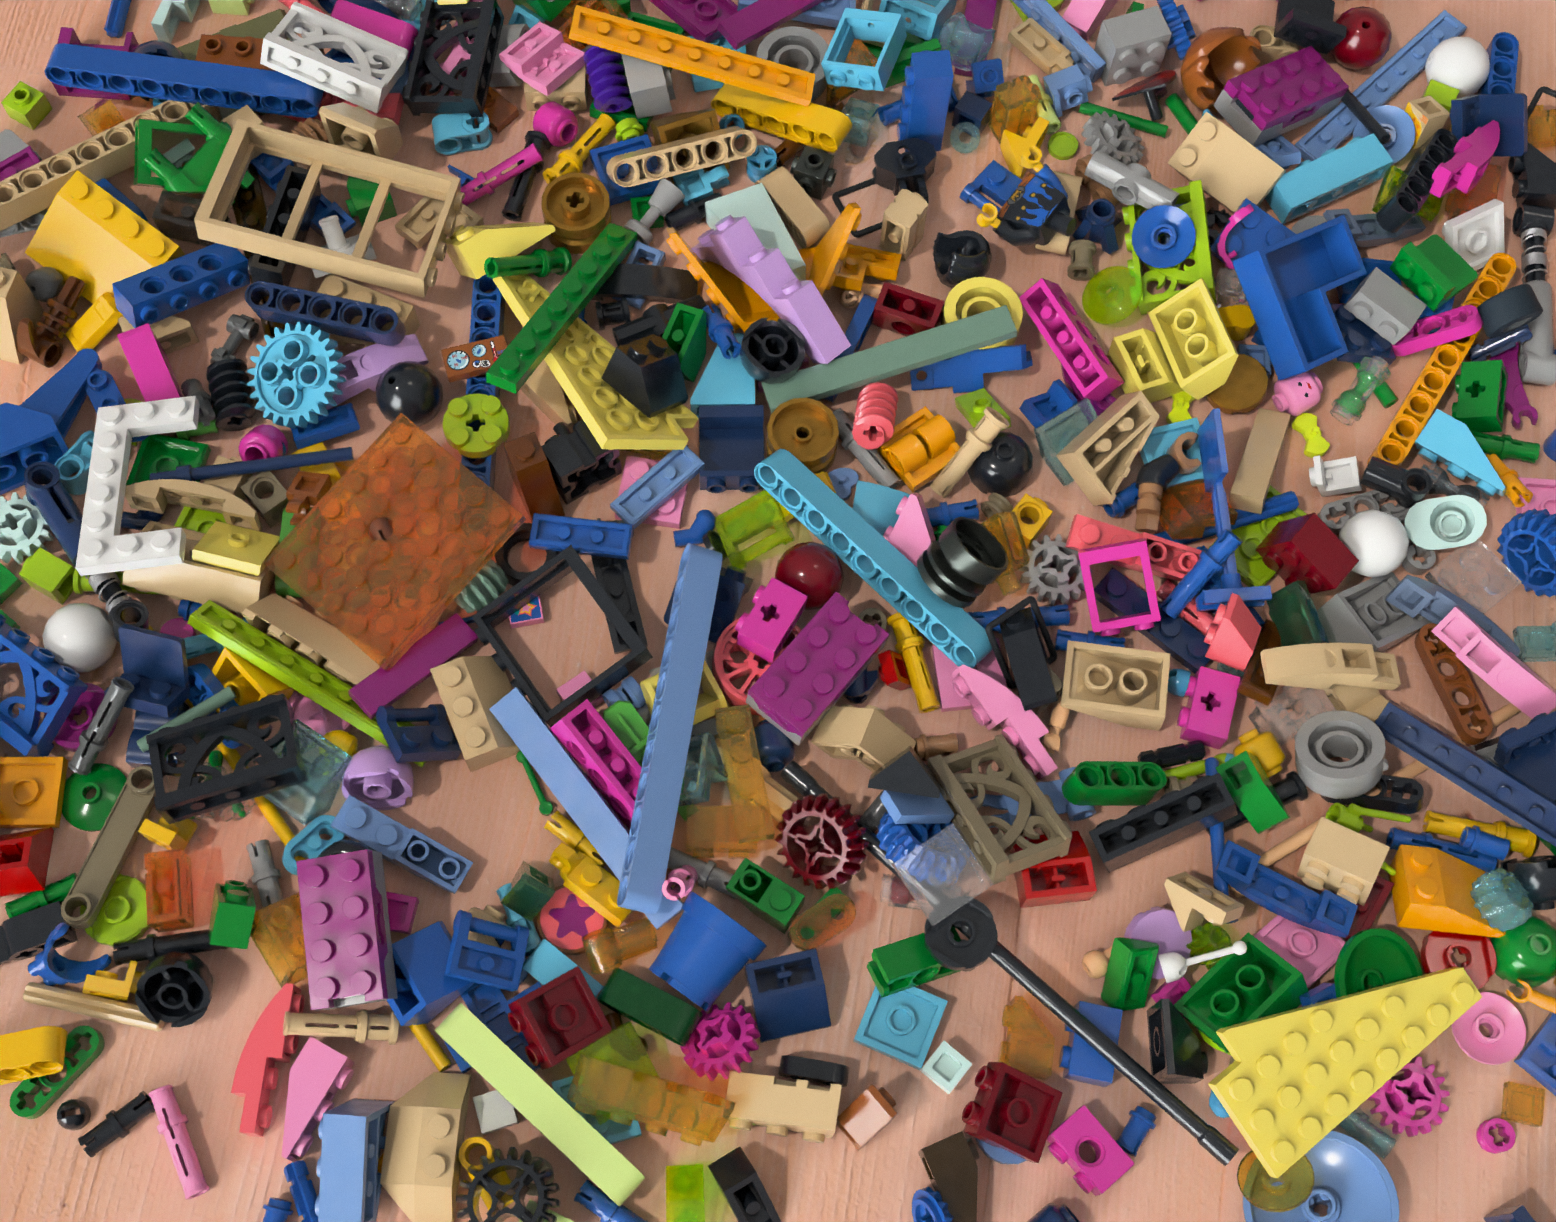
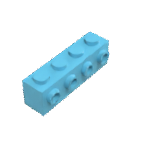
(1329, 177)

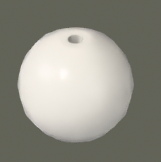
(1459, 64)
(1376, 541)
(80, 636)

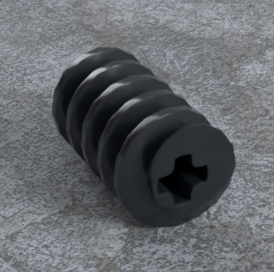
(230, 394)

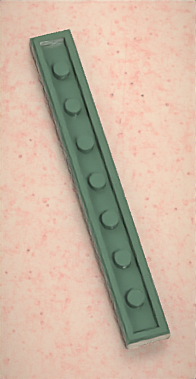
(894, 357)

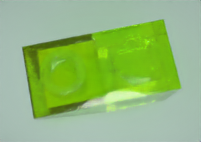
(685, 1193)

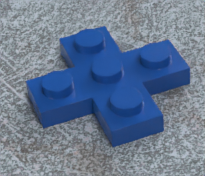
(492, 1010)

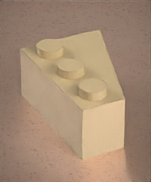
(1108, 445)

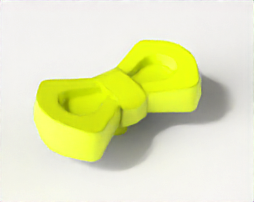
(1180, 407)
(1307, 426)

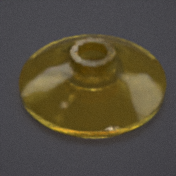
(1257, 1187)

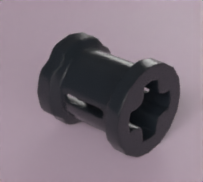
(612, 313)

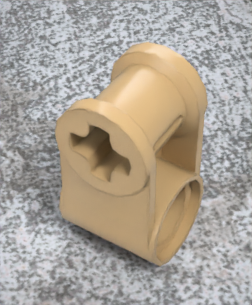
(1272, 47)

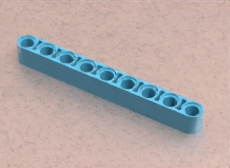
(872, 557)

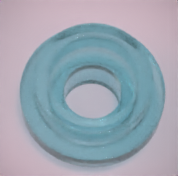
(965, 147)

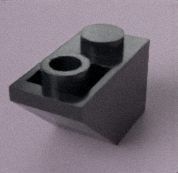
(1533, 178)

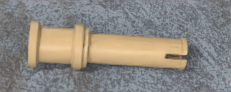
(977, 441)
(295, 1025)

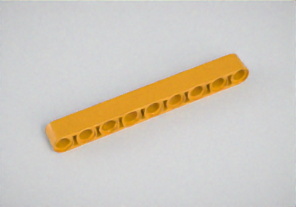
(1489, 282)

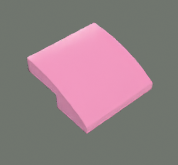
(543, 58)

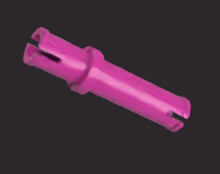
(530, 155)

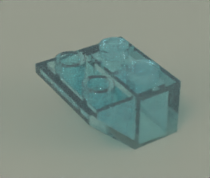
(325, 770)

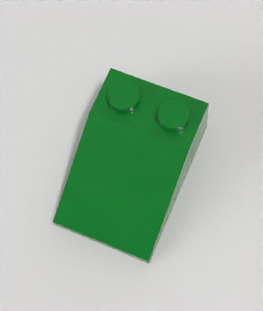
(1242, 990)

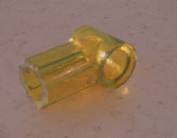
(610, 947)

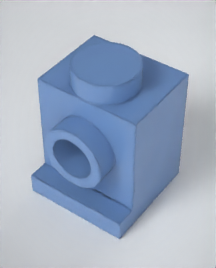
(1067, 88)

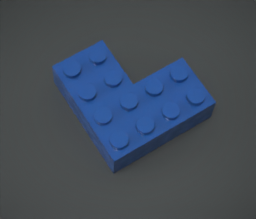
(1289, 296)

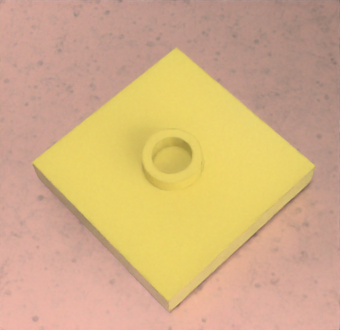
(235, 548)

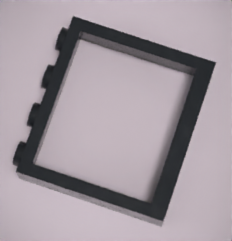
(529, 589)

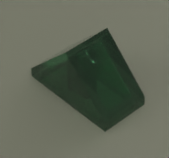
(528, 891)

